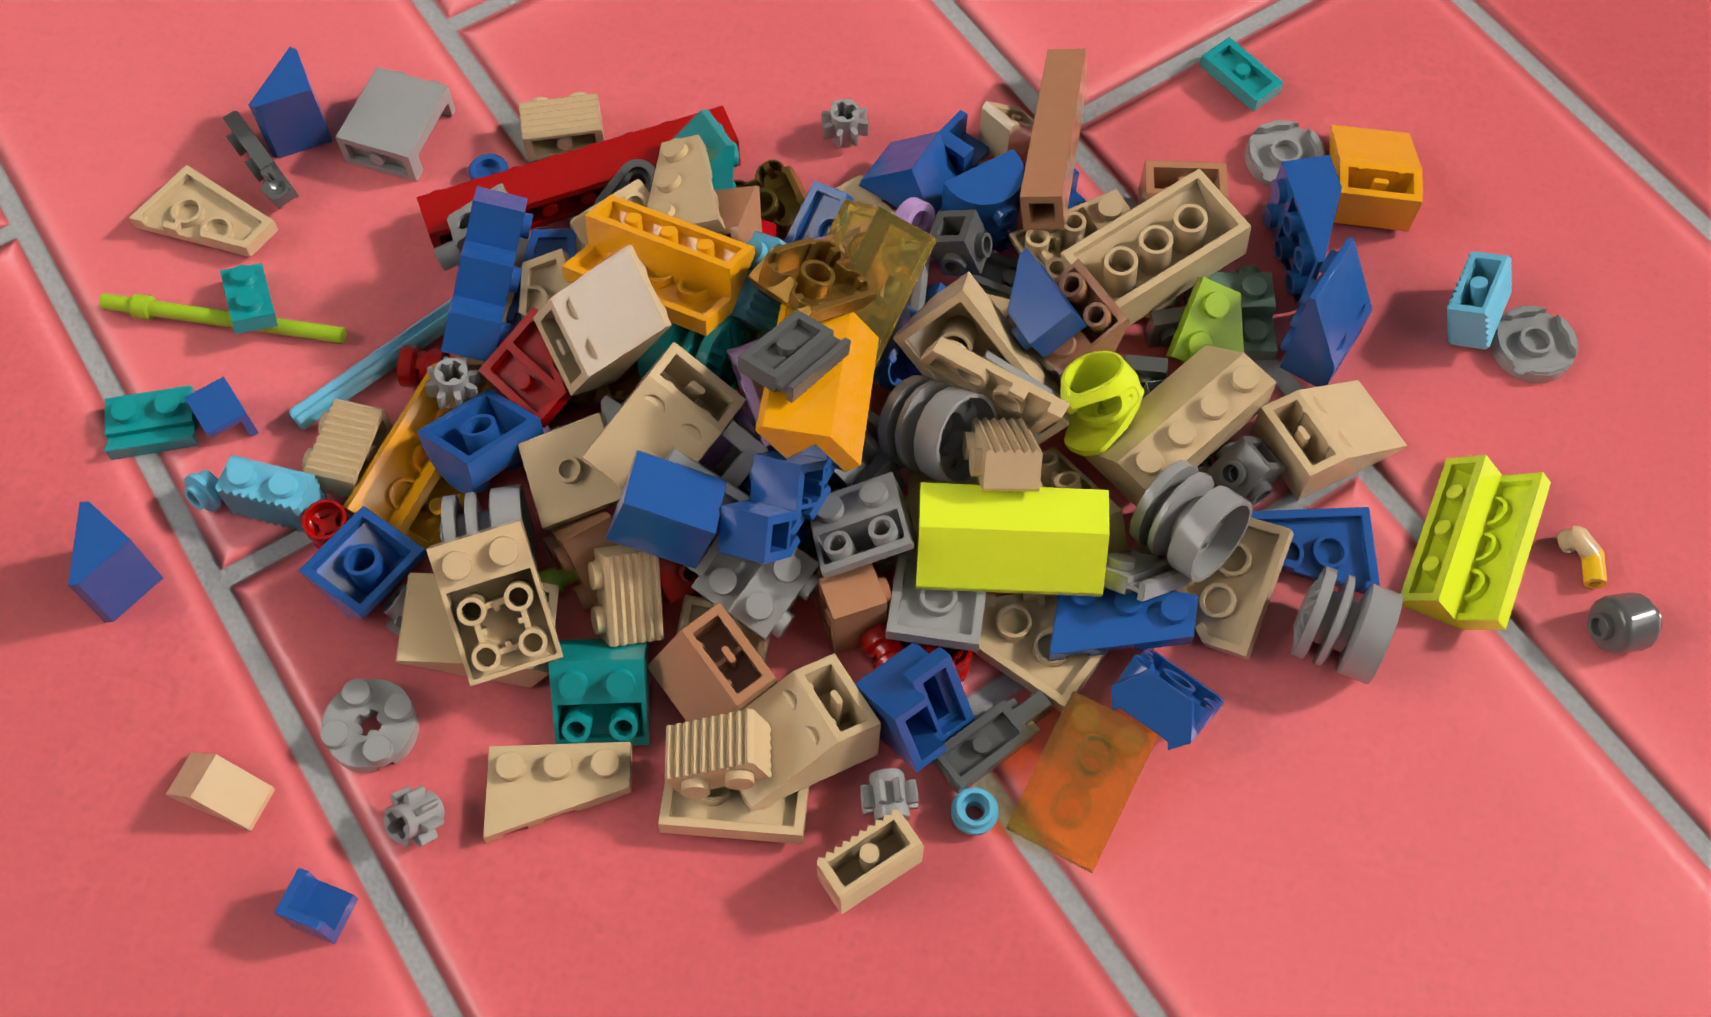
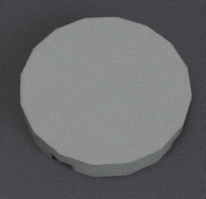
(1277, 143)
(1534, 344)

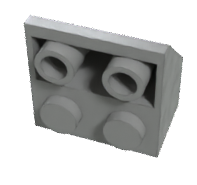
(862, 525)

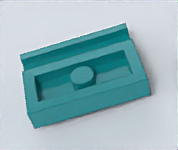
(149, 423)

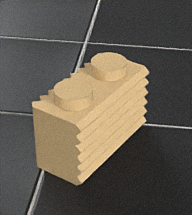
(560, 124)
(345, 445)
(1003, 455)
(626, 595)
(718, 753)
(869, 861)

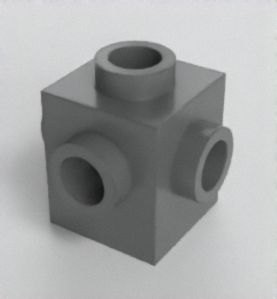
(960, 242)
(1247, 468)

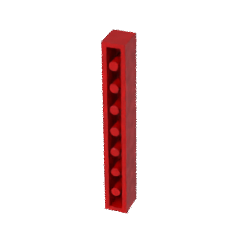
(563, 182)

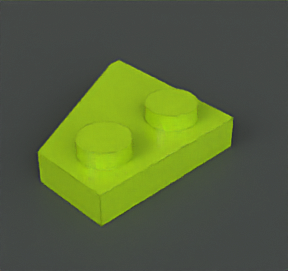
(1210, 319)

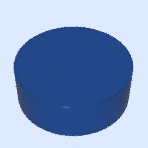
(487, 165)

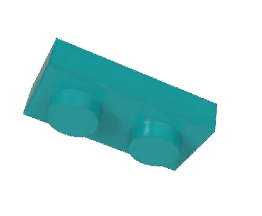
(1241, 74)
(248, 298)

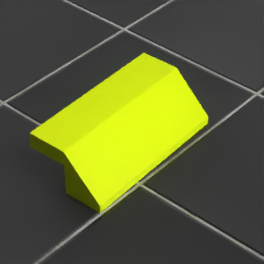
(1012, 540)
(1475, 544)

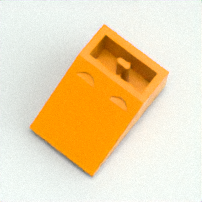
(1377, 177)

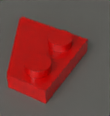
(527, 371)

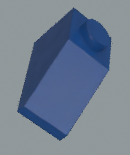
(1040, 308)

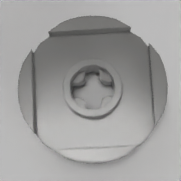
(358, 702)

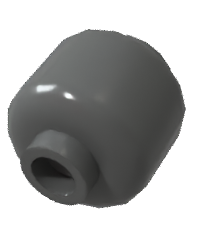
(1624, 623)

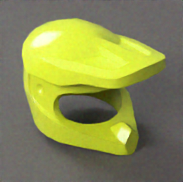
(1102, 401)

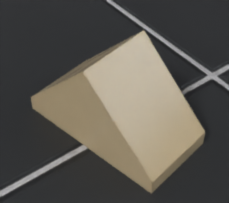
(1005, 128)
(221, 790)

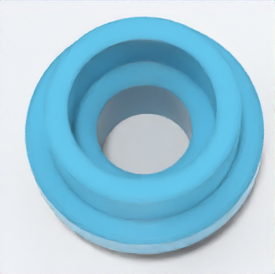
(201, 490)
(981, 799)

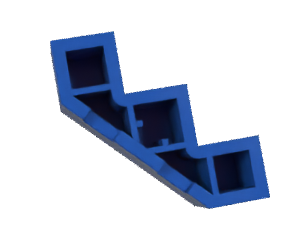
(486, 274)
(780, 500)

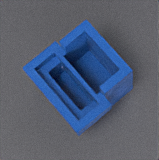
(917, 703)

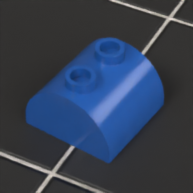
(993, 192)
(478, 440)

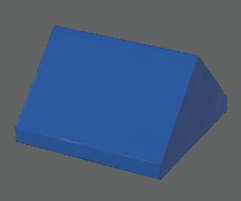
(289, 109)
(910, 170)
(667, 510)
(362, 563)
(107, 566)

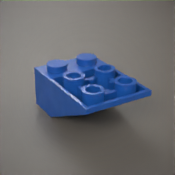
(1302, 218)
(1328, 319)

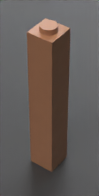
(1054, 140)

